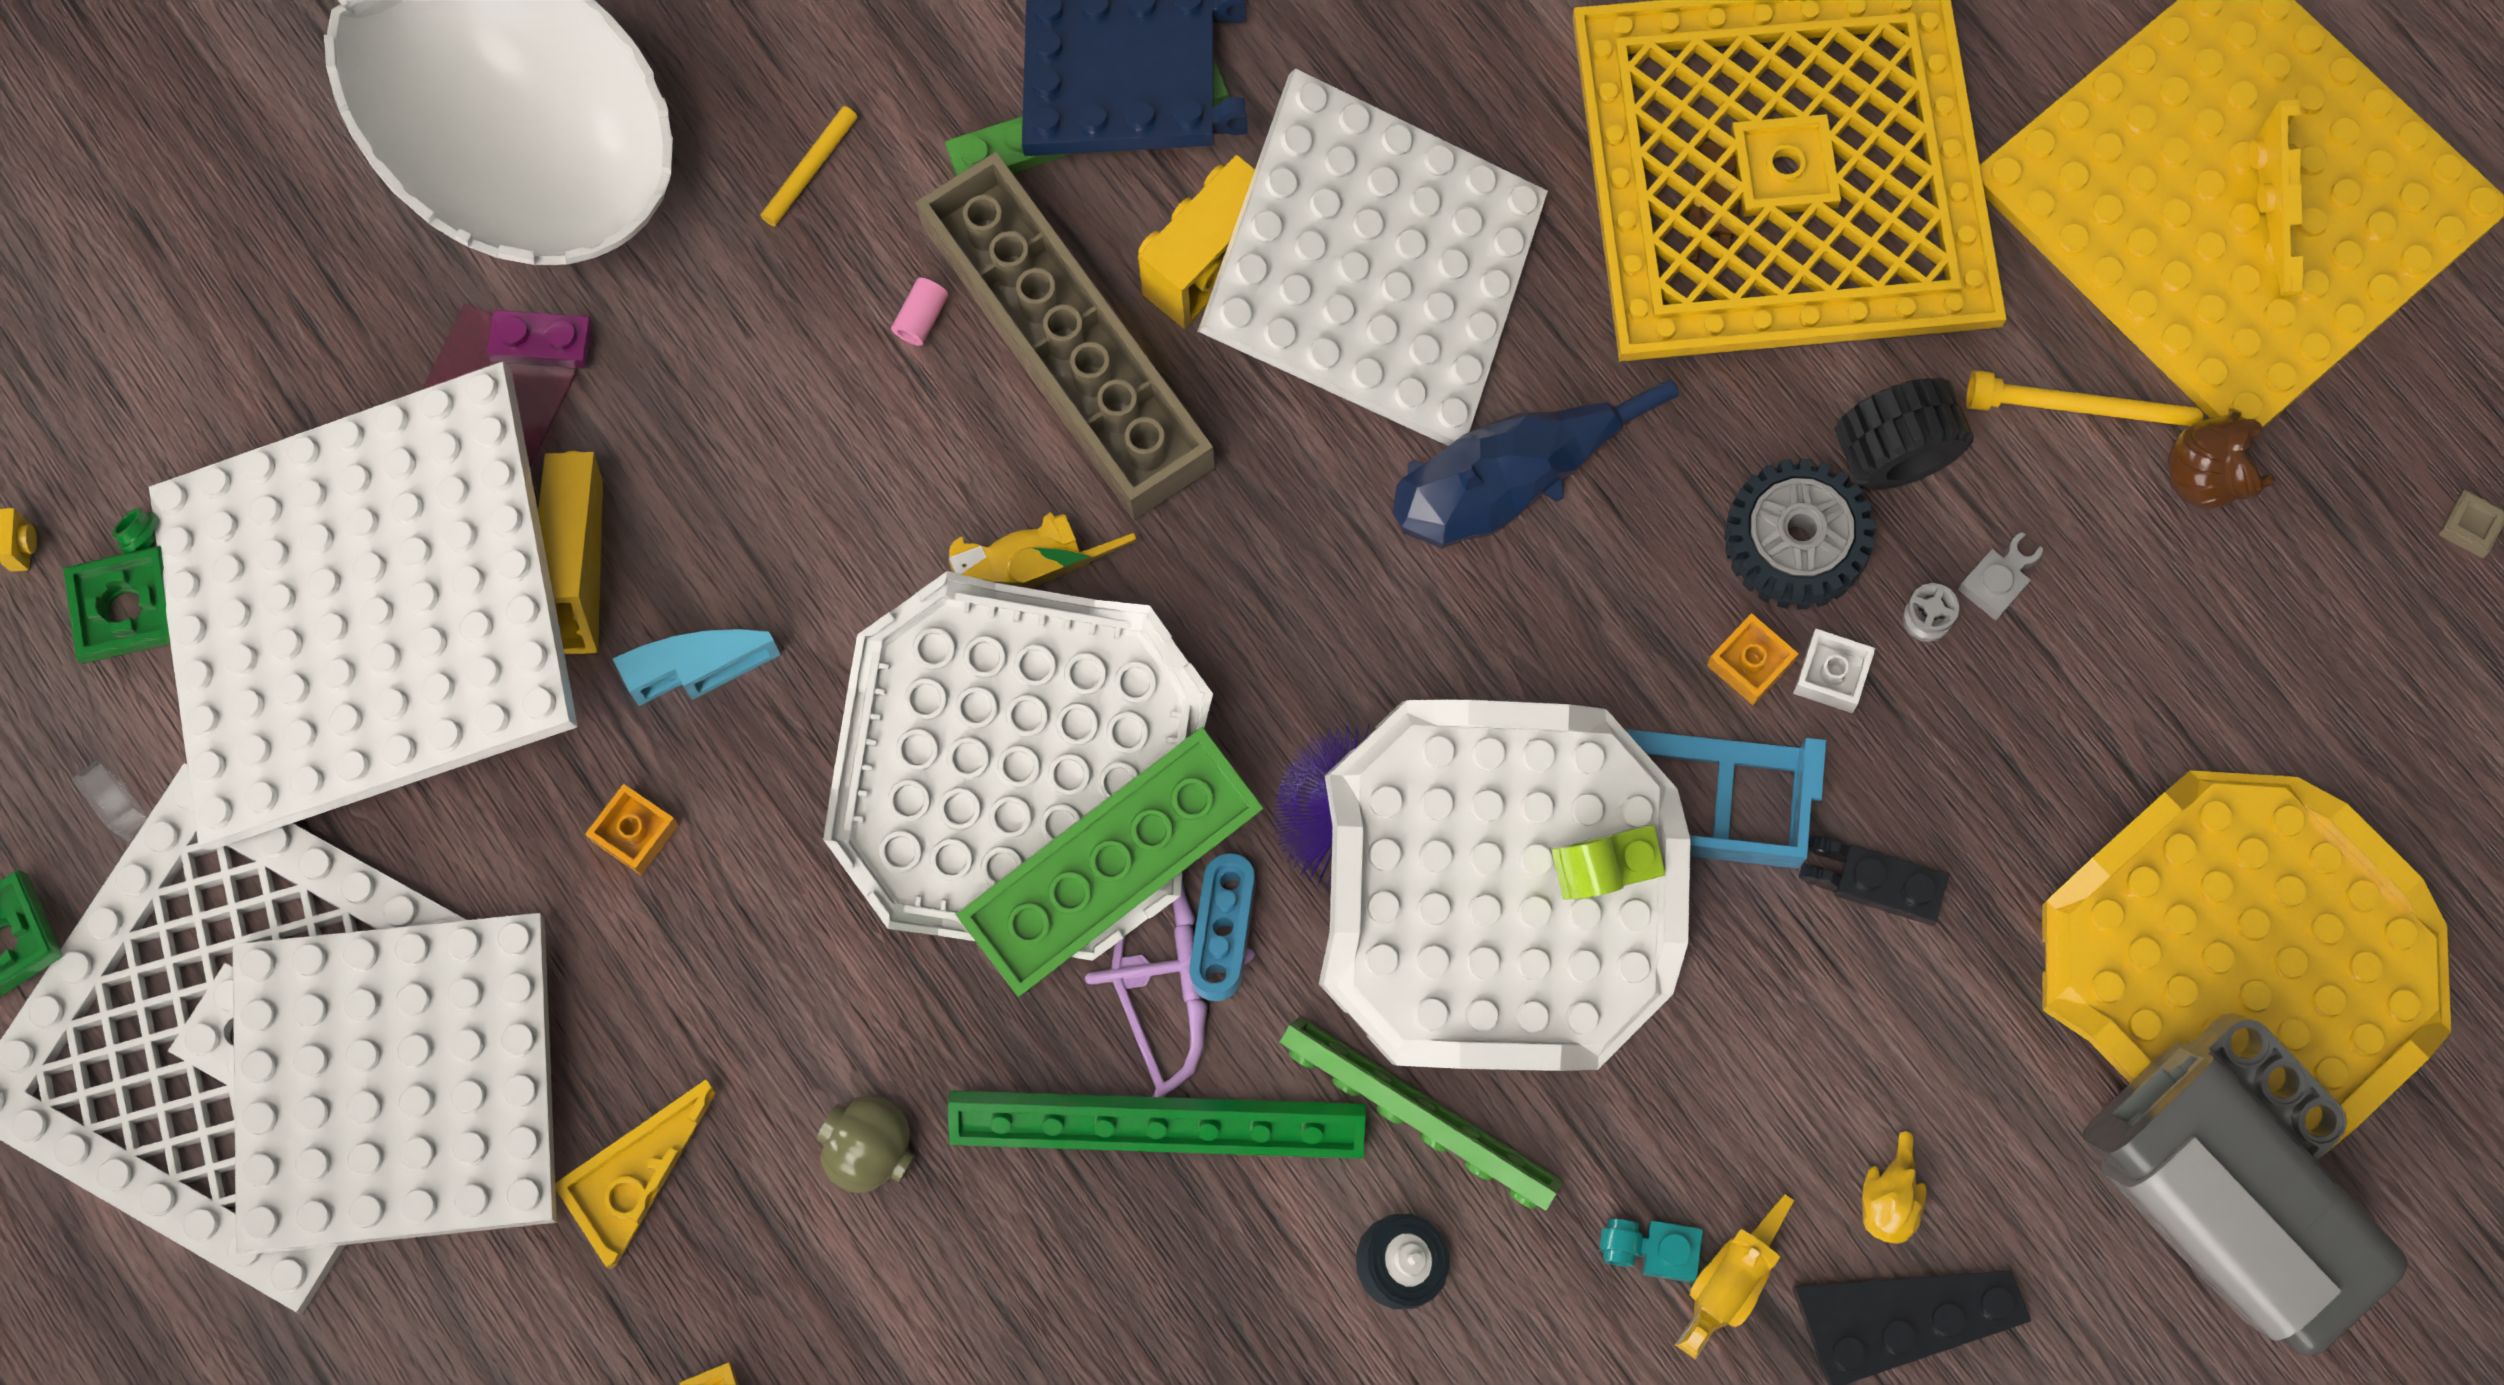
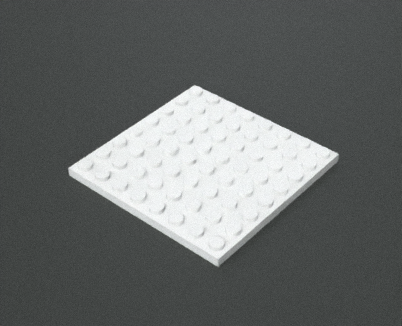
(360, 608)

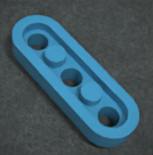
(1218, 909)

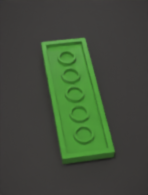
(1109, 861)

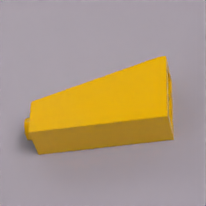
(572, 543)

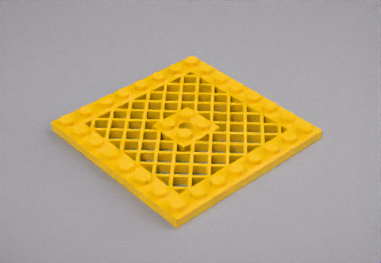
(1646, 327)

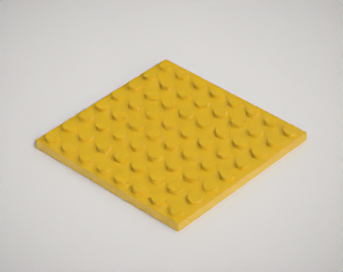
(2155, 214)

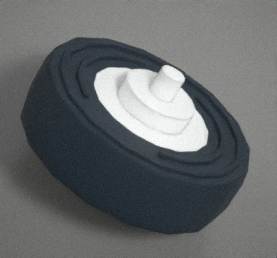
(1402, 1261)

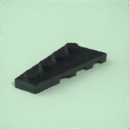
(1893, 1322)

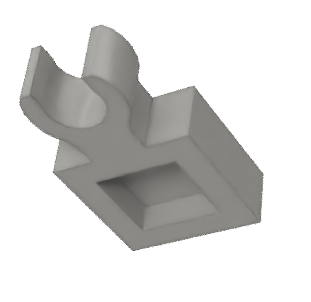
(1999, 580)

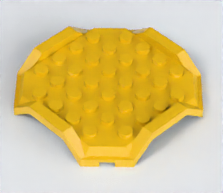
(2257, 908)

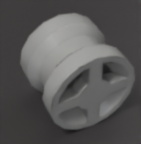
(1937, 603)

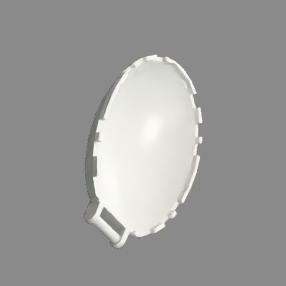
(505, 120)

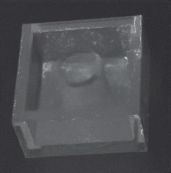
(111, 800)

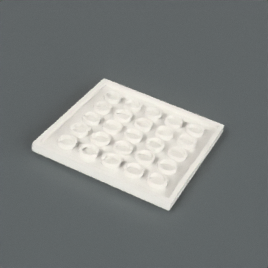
(1374, 260)
(392, 1084)

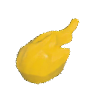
(1893, 1201)

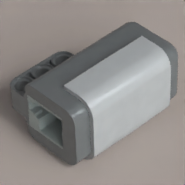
(2240, 1184)

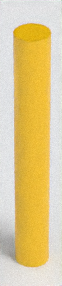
(808, 166)

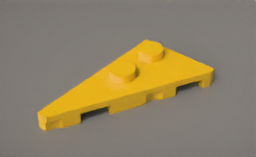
(2280, 191)
(622, 1181)

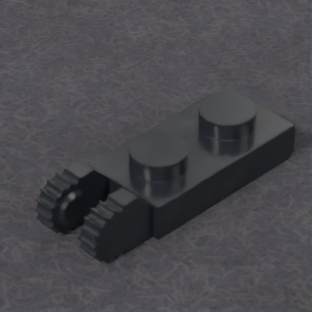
(1878, 880)

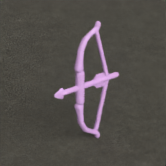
(1137, 972)

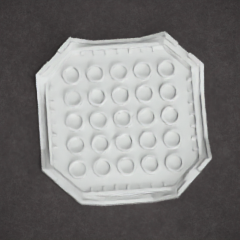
(989, 730)
(1451, 897)

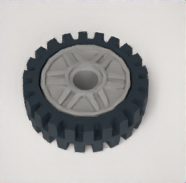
(1792, 568)

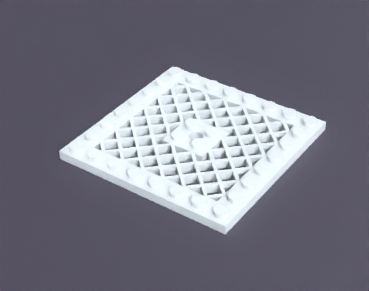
(203, 1041)

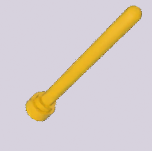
(1987, 392)

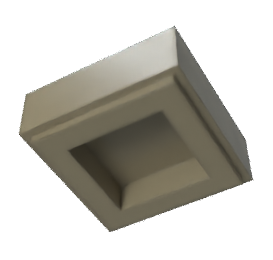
(2473, 524)

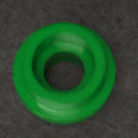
(135, 530)

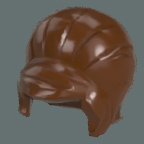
(2212, 462)

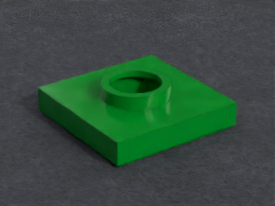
(94, 587)
(35, 942)

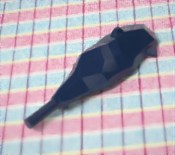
(1506, 467)

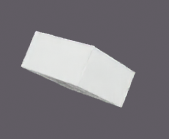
(1834, 671)

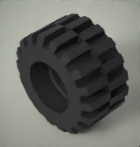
(1904, 433)

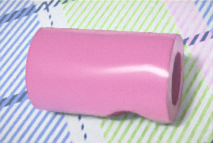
(919, 311)

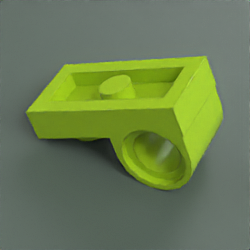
(1608, 863)

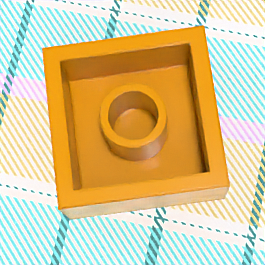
(1752, 659)
(632, 829)

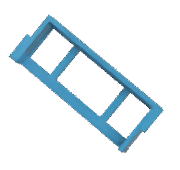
(1808, 776)

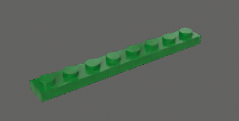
(1156, 1124)

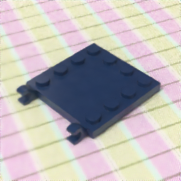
(1124, 75)

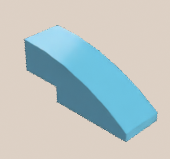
(693, 660)

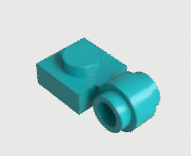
(1668, 1249)

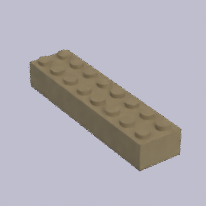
(1065, 335)

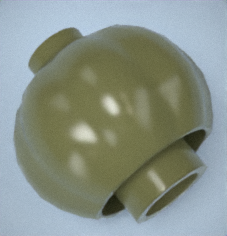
(865, 1144)

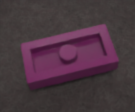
(539, 339)

